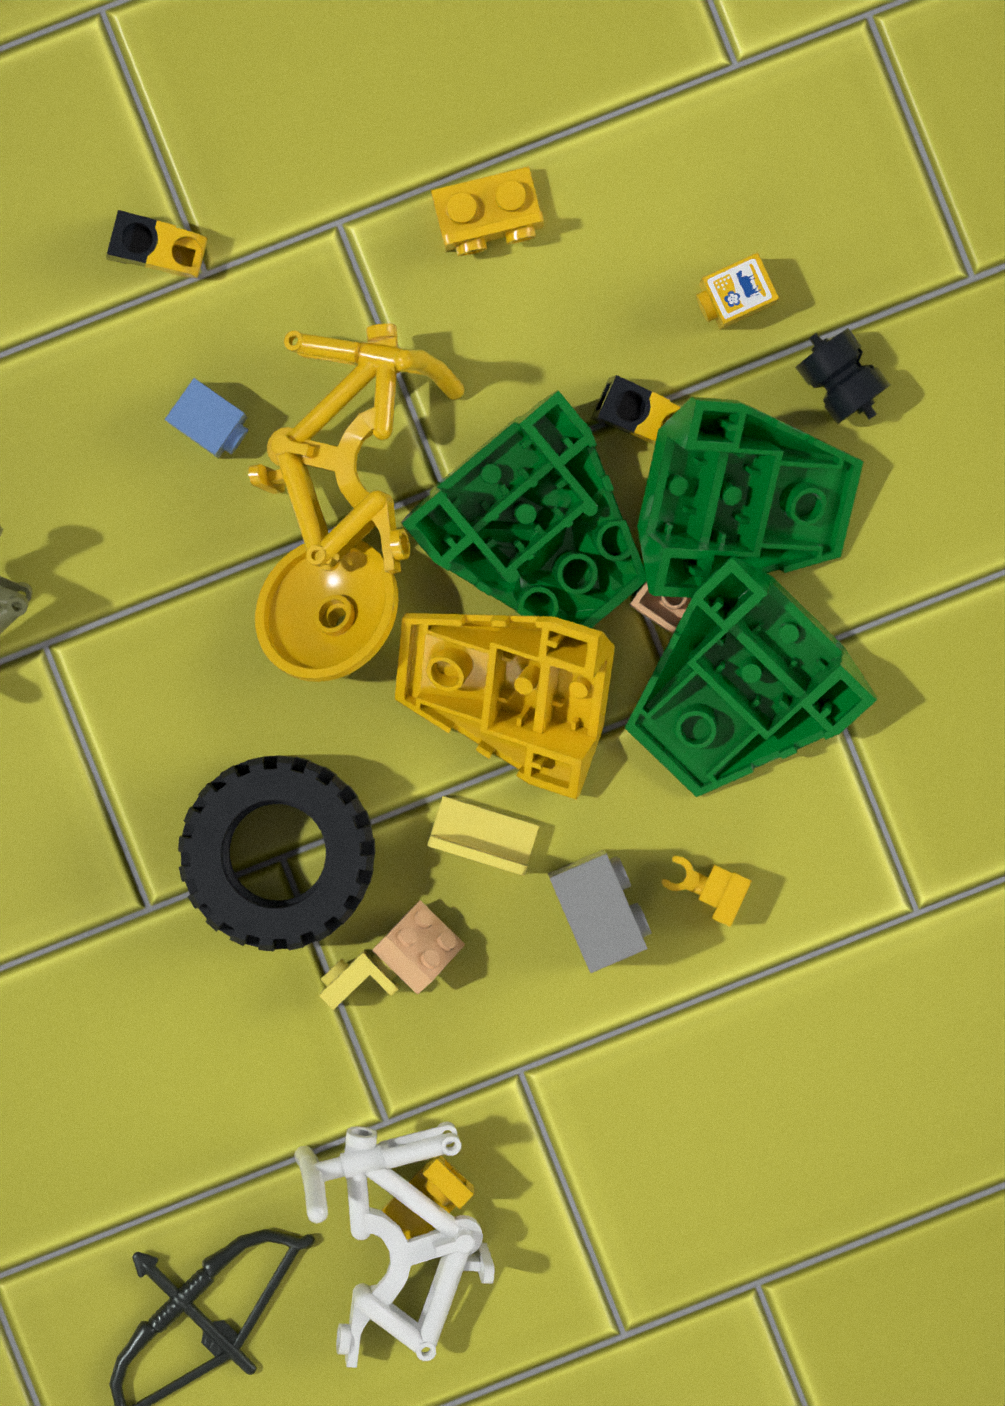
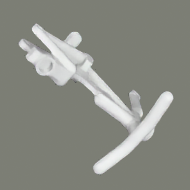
(452, 1240)

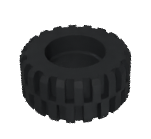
(208, 865)

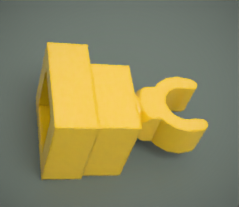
(720, 889)

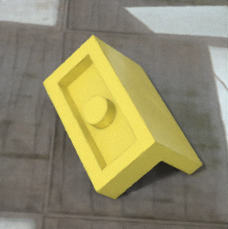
(483, 835)

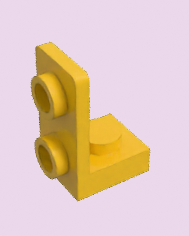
(441, 1184)

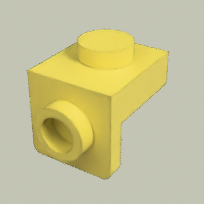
(346, 977)

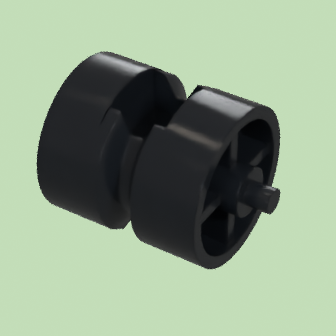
(837, 369)

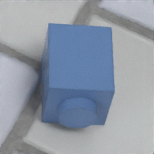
(208, 419)

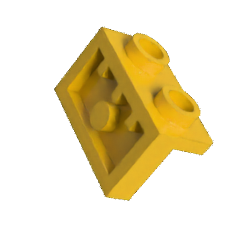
(488, 211)

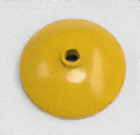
(303, 603)

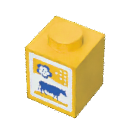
(736, 292)

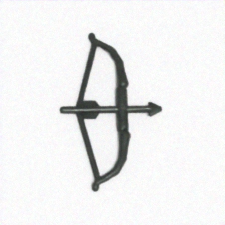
(217, 1335)

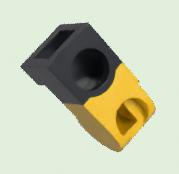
(156, 245)
(633, 409)

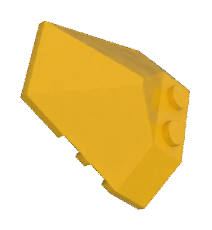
(513, 686)

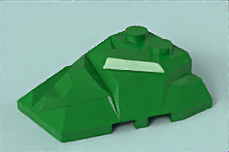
(534, 520)

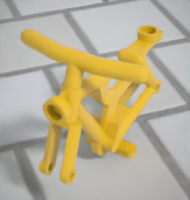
(295, 451)

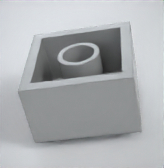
(598, 909)

